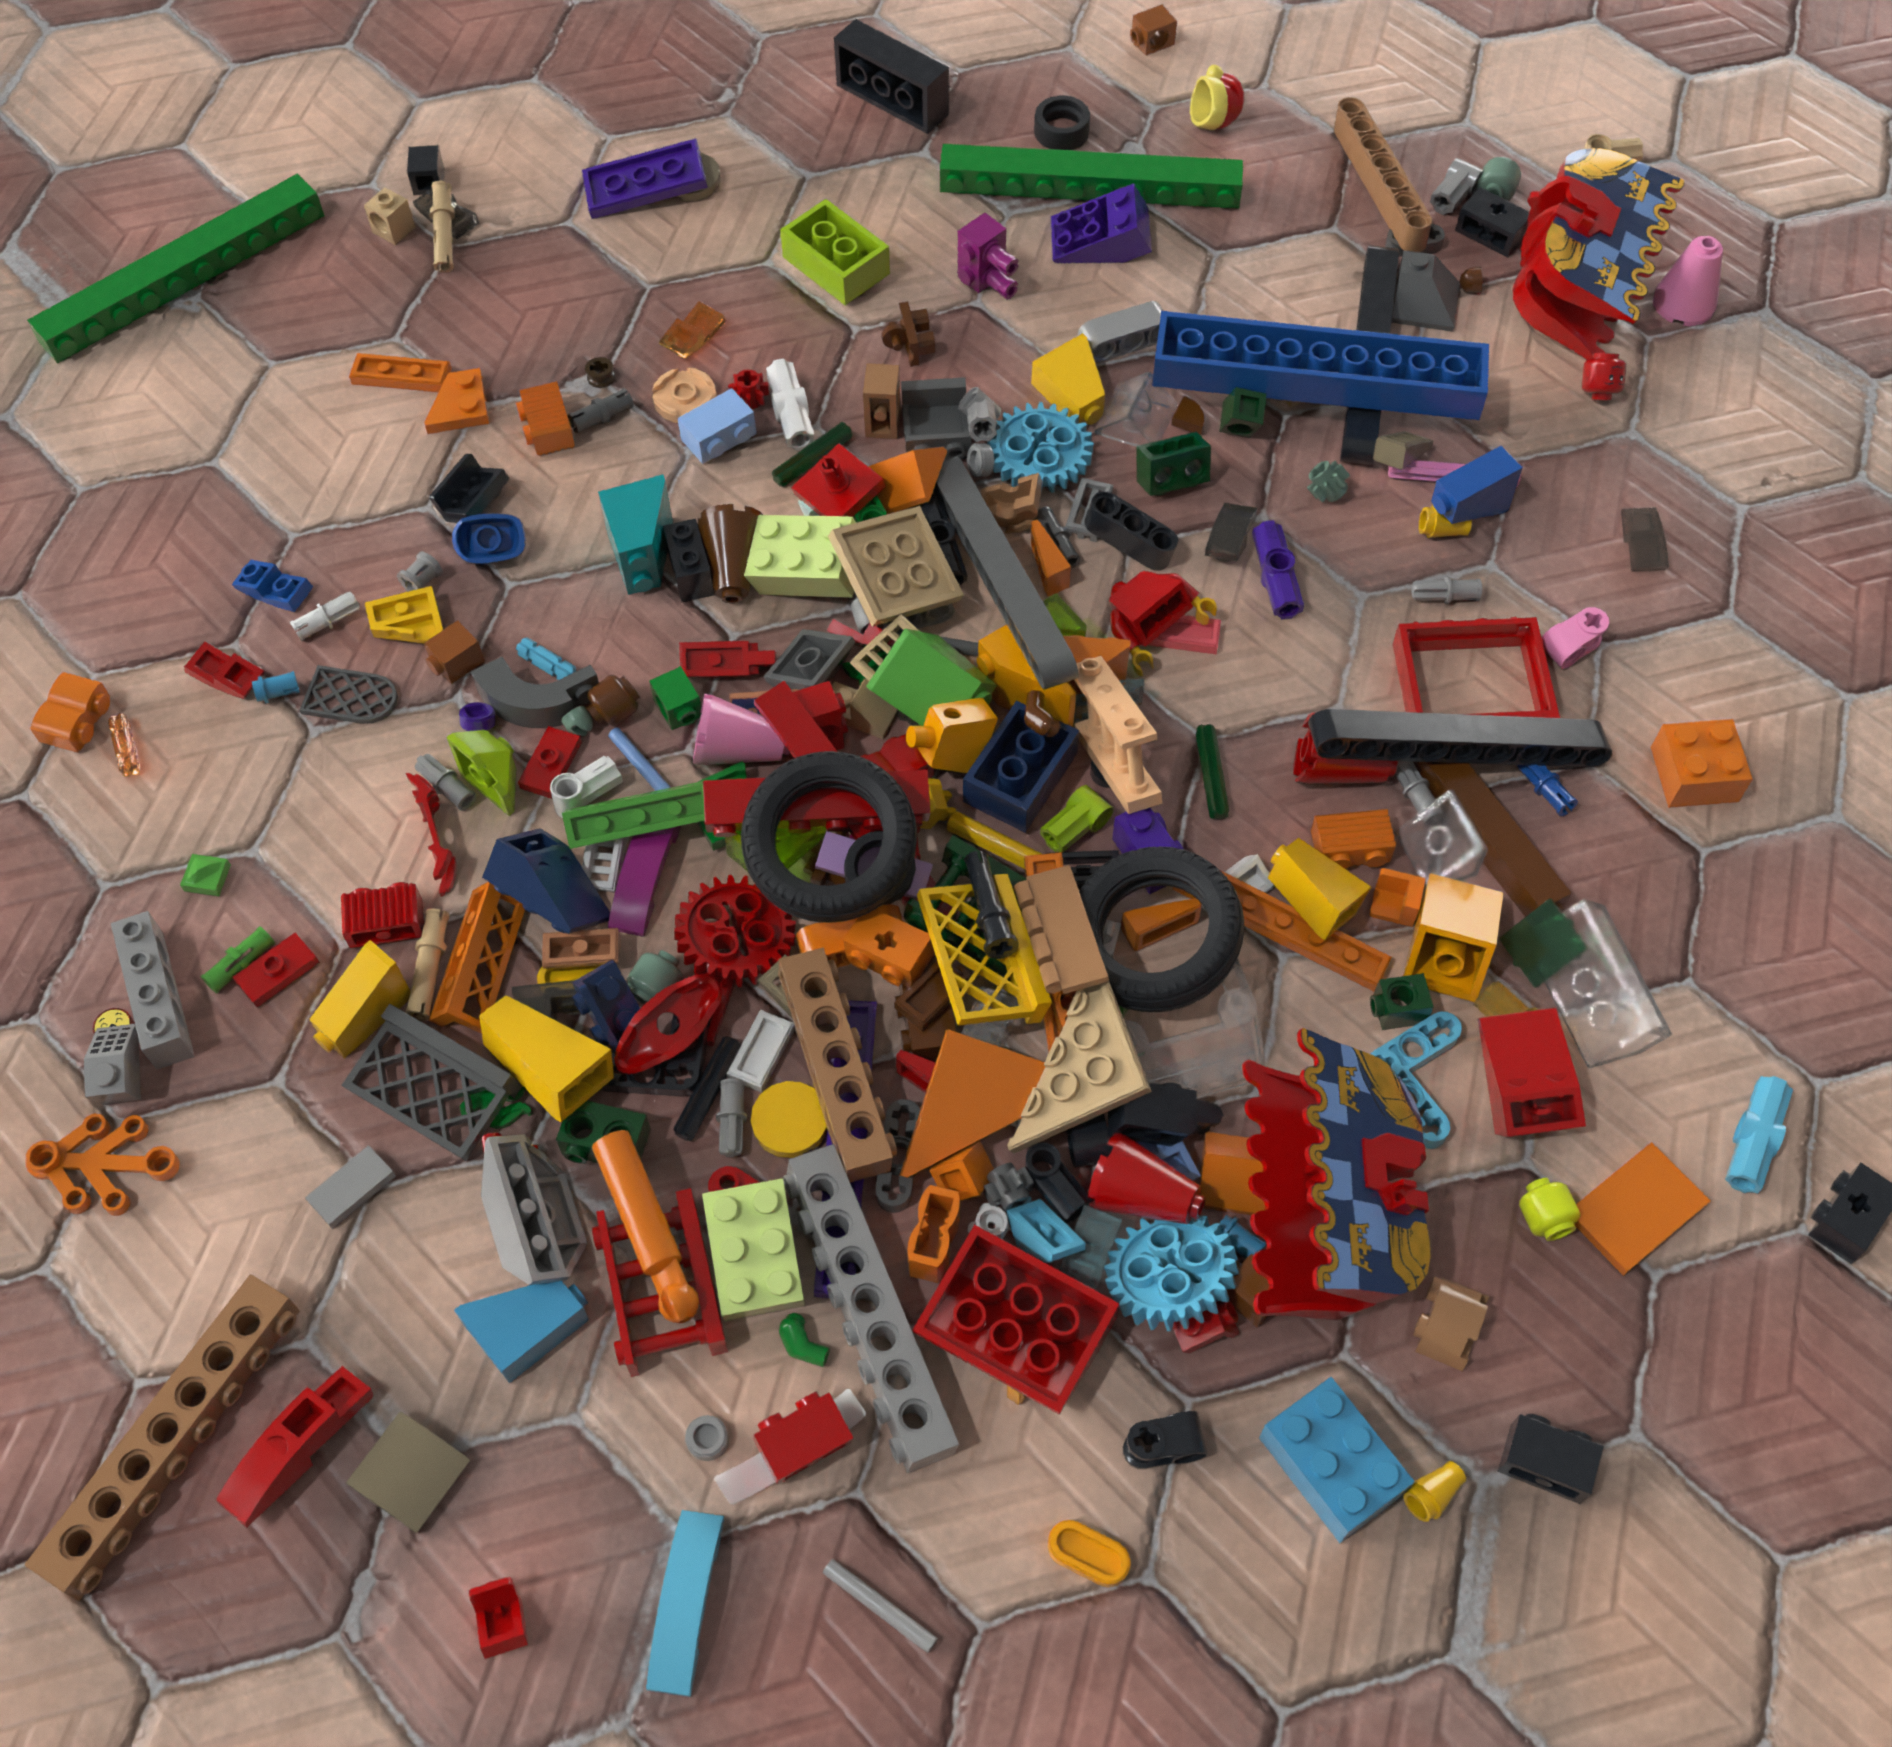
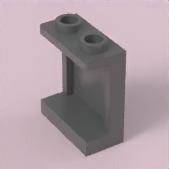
(933, 416)

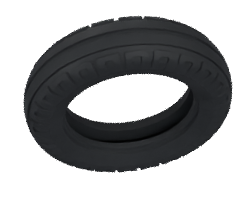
(814, 773)
(1181, 870)

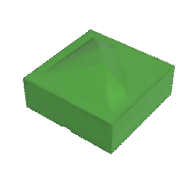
(205, 875)

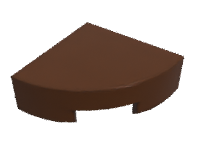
(1189, 416)

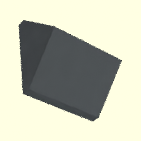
(810, 659)

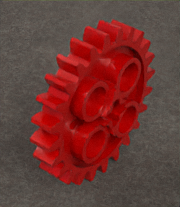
(702, 939)

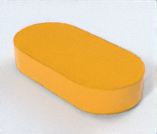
(1088, 1553)

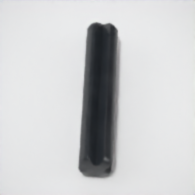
(706, 1089)

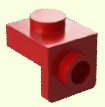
(1213, 1328)
(499, 1617)

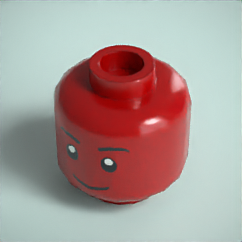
(1604, 375)

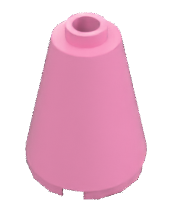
(1692, 284)
(734, 735)

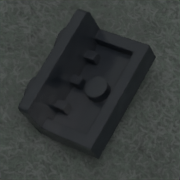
(467, 489)

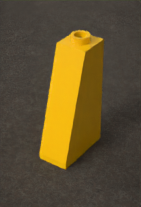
(546, 1056)

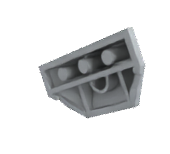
(530, 1211)

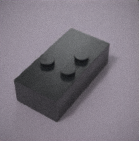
(892, 76)

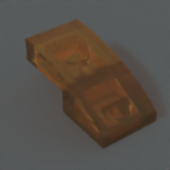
(694, 332)

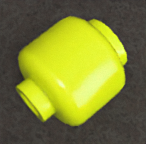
(1549, 1209)

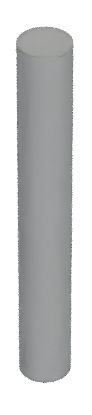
(880, 1606)

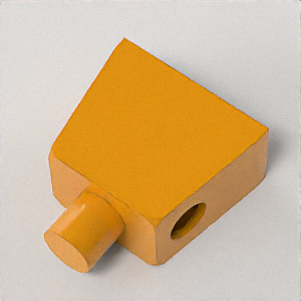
(953, 734)

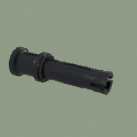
(992, 916)

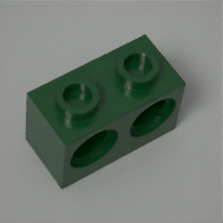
(1173, 463)
(603, 1121)

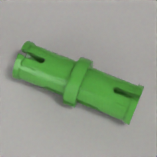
(217, 977)

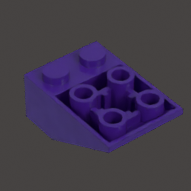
(1103, 229)

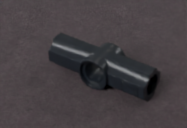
(945, 536)

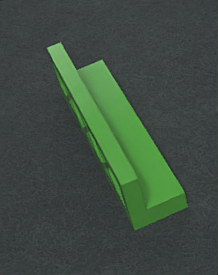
(634, 815)

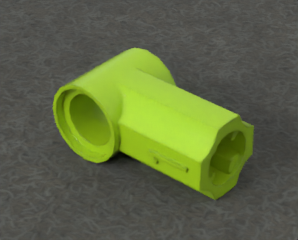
(1082, 813)

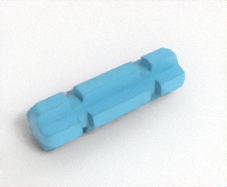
(544, 659)

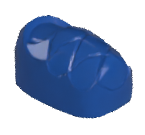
(489, 538)

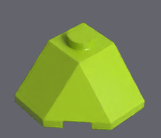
(486, 765)

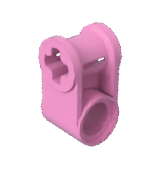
(1576, 636)

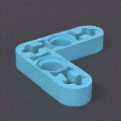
(1405, 1065)

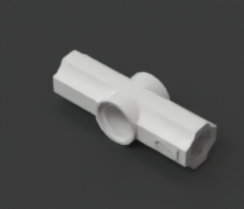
(790, 404)

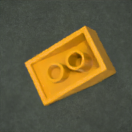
(1007, 667)

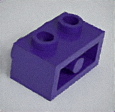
(1141, 831)

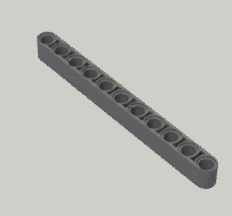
(1005, 577)

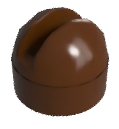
(1471, 280)

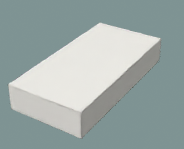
(761, 1050)

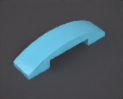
(683, 1603)

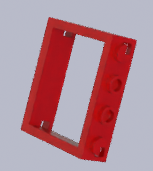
(1473, 635)

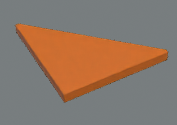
(969, 1096)

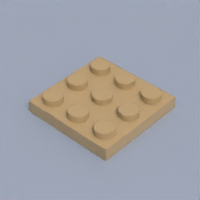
(895, 565)

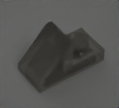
(548, 998)

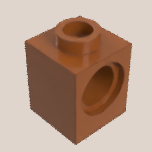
(1153, 30)

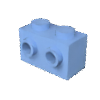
(717, 426)

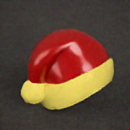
(1216, 99)

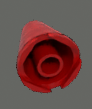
(1318, 770)
(1143, 1185)

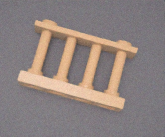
(1115, 736)

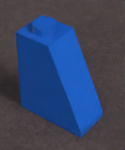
(1478, 488)

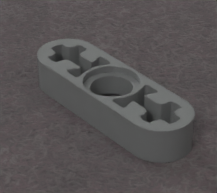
(884, 1181)

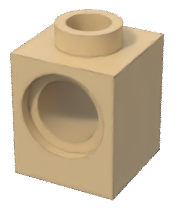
(389, 216)

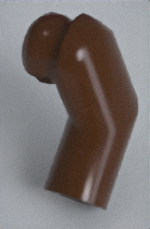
(1038, 718)

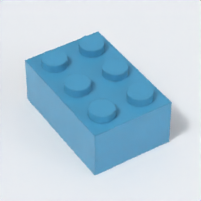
(1335, 1459)

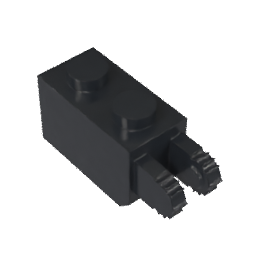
(1164, 1115)

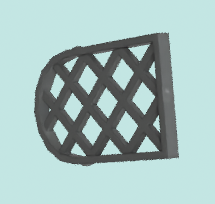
(307, 709)

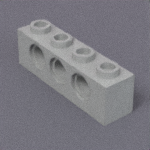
(152, 990)

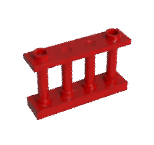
(693, 1255)

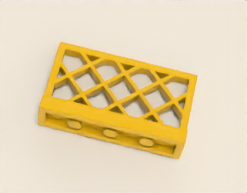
(1021, 966)

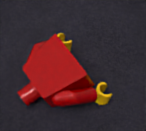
(1149, 607)

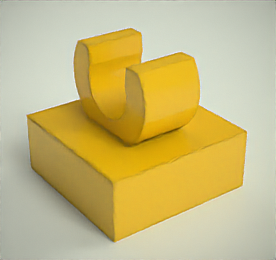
(938, 804)

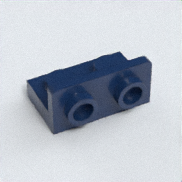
(607, 1001)

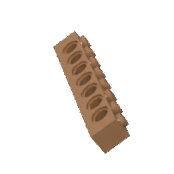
(86, 1517)

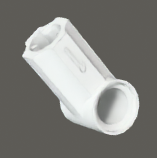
(584, 785)

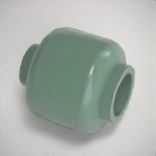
(1500, 177)
(653, 974)

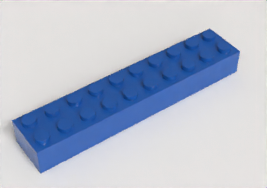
(1322, 365)

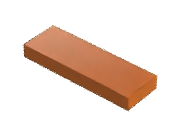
(399, 372)

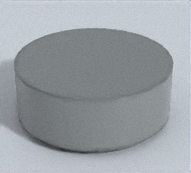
(980, 459)
(706, 1438)

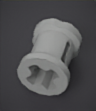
(424, 563)

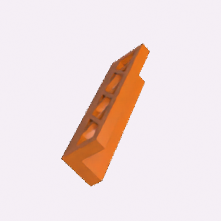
(466, 955)

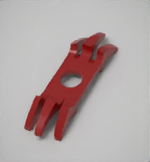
(444, 861)

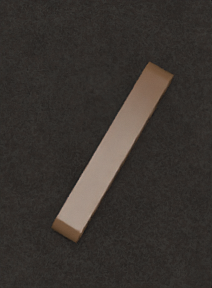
(1382, 175)

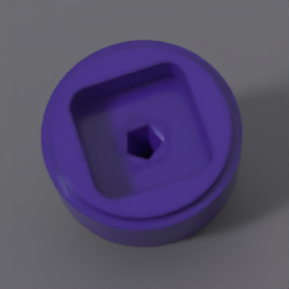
(477, 716)

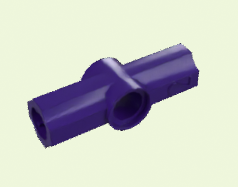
(1277, 569)

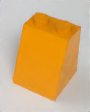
(1454, 936)

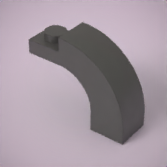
(530, 703)

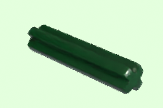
(811, 454)
(1212, 772)

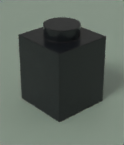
(424, 167)

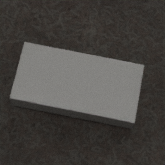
(350, 1187)

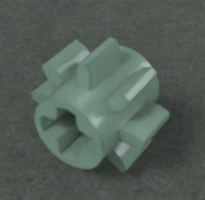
(1328, 481)

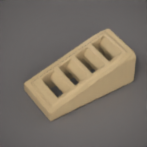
(880, 642)

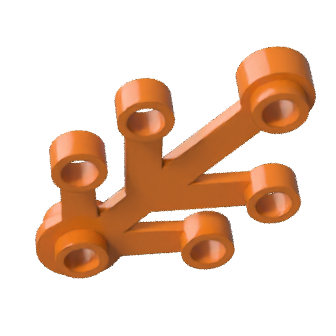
(97, 1160)

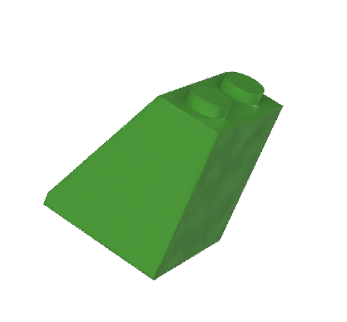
(927, 672)

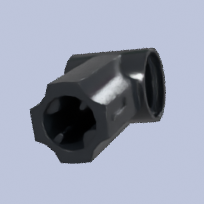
(1058, 1184)

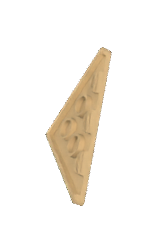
(1085, 1072)

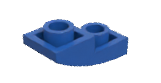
(269, 585)

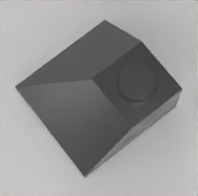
(1425, 293)

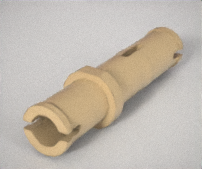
(442, 216)
(429, 949)

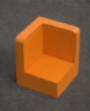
(1397, 897)
(964, 1171)

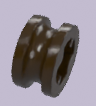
(602, 379)

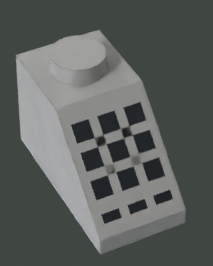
(113, 1065)

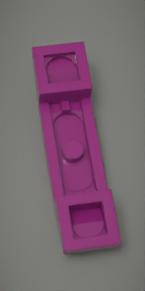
(639, 879)

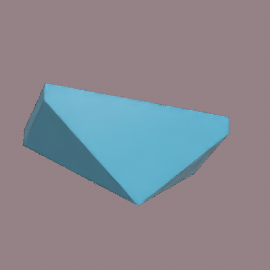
(1042, 1232)

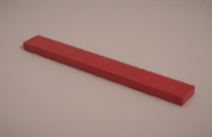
(804, 736)

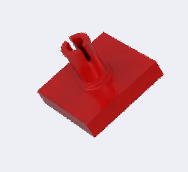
(838, 484)

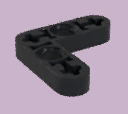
(689, 1059)

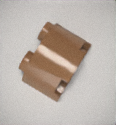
(1014, 506)
(1451, 1323)

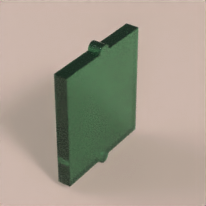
(1543, 943)

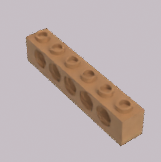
(814, 972)

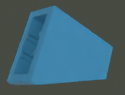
(524, 1323)

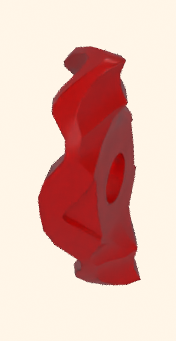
(690, 1001)

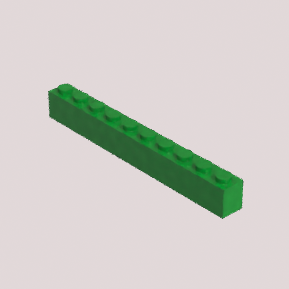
(1090, 175)
(176, 268)

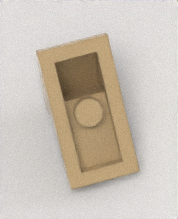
(866, 709)

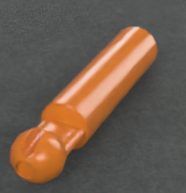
(646, 1224)

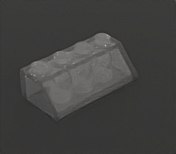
(1605, 993)

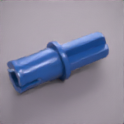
(1549, 787)

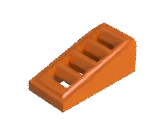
(1050, 561)
(1157, 922)

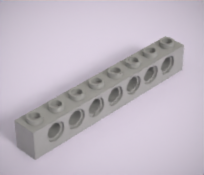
(825, 1172)

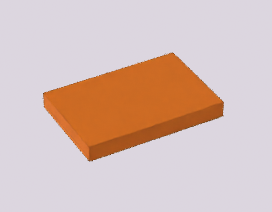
(1638, 1208)

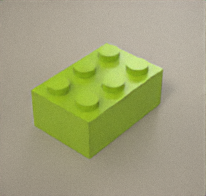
(835, 251)

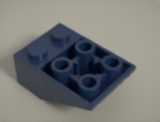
(546, 880)

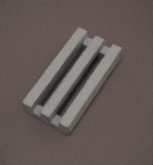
(1071, 526)

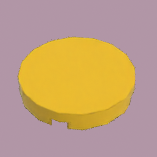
(788, 1119)

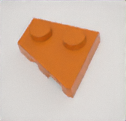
(458, 403)

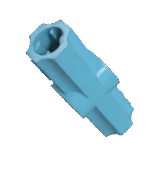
(1759, 1134)

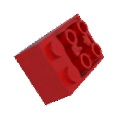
(1530, 1073)

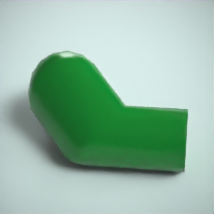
(797, 1343)

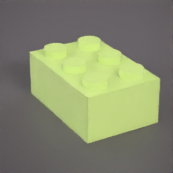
(796, 557)
(753, 1249)

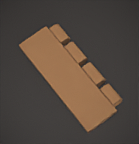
(1060, 931)

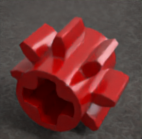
(750, 387)

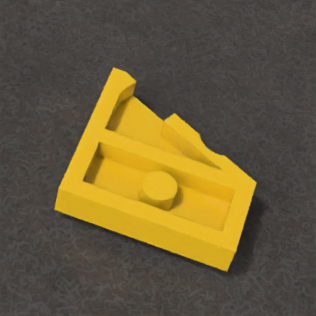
(405, 616)

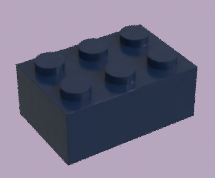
(1018, 770)

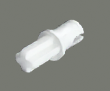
(325, 615)

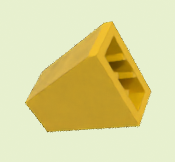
(1071, 380)
(1317, 887)
(358, 1001)

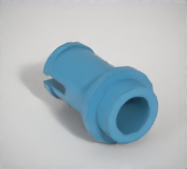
(275, 686)
(1242, 1239)

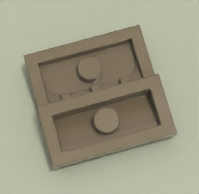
(408, 1471)

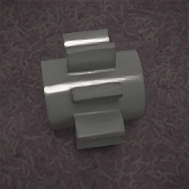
(1008, 1186)

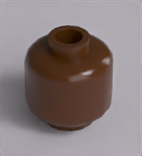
(613, 700)

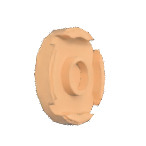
(681, 392)

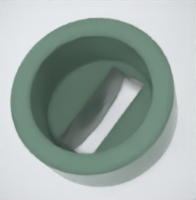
(578, 721)

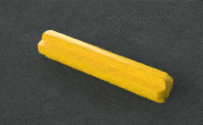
(989, 839)

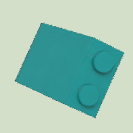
(635, 529)

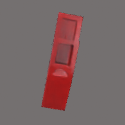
(288, 1443)

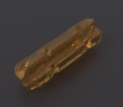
(124, 745)

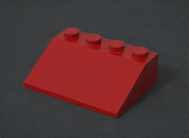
(1017, 1319)

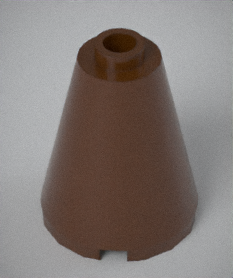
(727, 545)

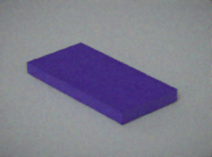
(644, 178)

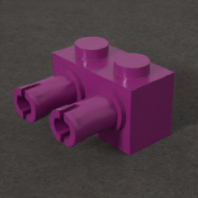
(984, 257)

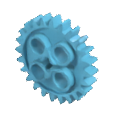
(1041, 444)
(1170, 1260)

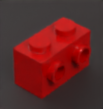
(802, 1436)

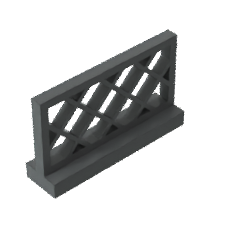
(442, 1050)

